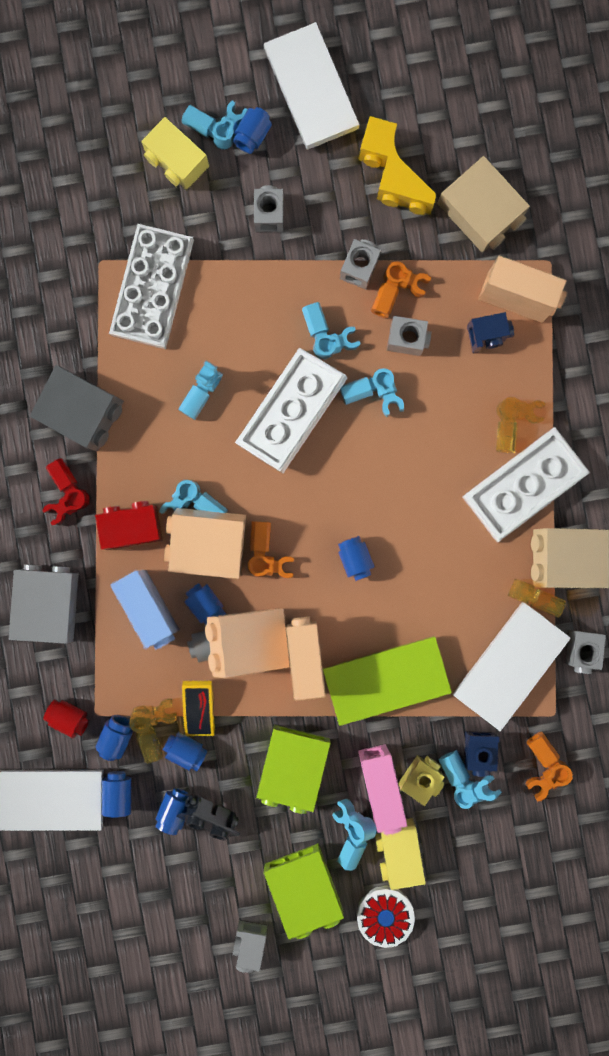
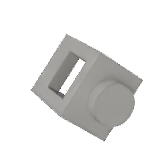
(249, 946)

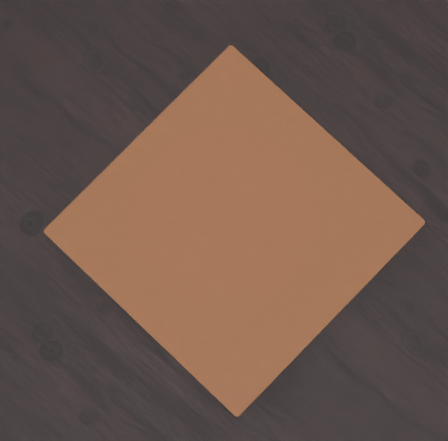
(354, 476)

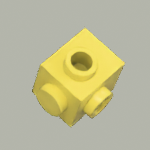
(422, 779)

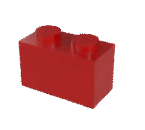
(128, 527)

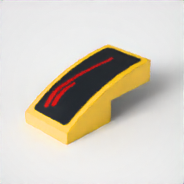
(198, 708)

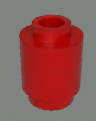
(66, 718)

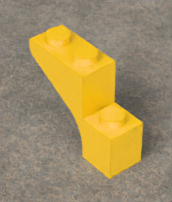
(399, 183)

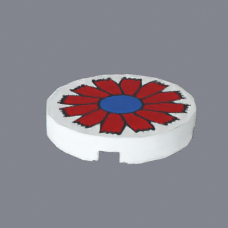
(385, 917)

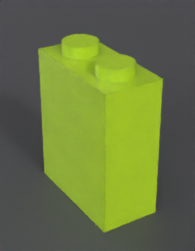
(293, 769)
(303, 892)

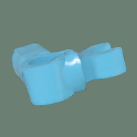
(221, 131)
(325, 344)
(381, 382)
(198, 395)
(188, 492)
(466, 792)
(359, 830)

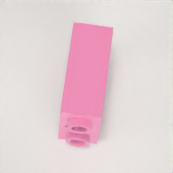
(382, 789)

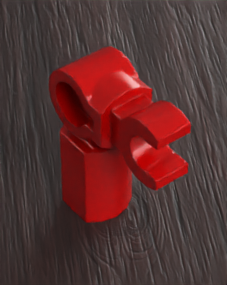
(74, 498)

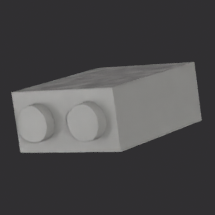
(43, 605)

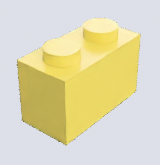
(174, 154)
(402, 857)

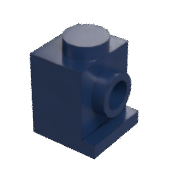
(489, 331)
(475, 744)

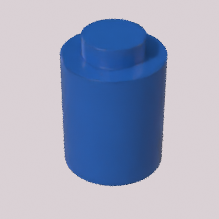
(116, 794)

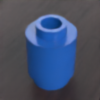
(252, 130)
(355, 558)
(203, 603)
(114, 738)
(184, 751)
(171, 806)

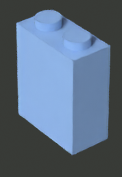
(145, 609)

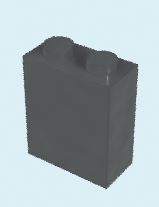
(77, 408)

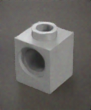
(268, 221)
(360, 275)
(396, 341)
(596, 644)

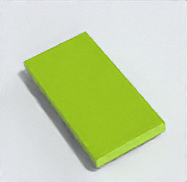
(387, 680)

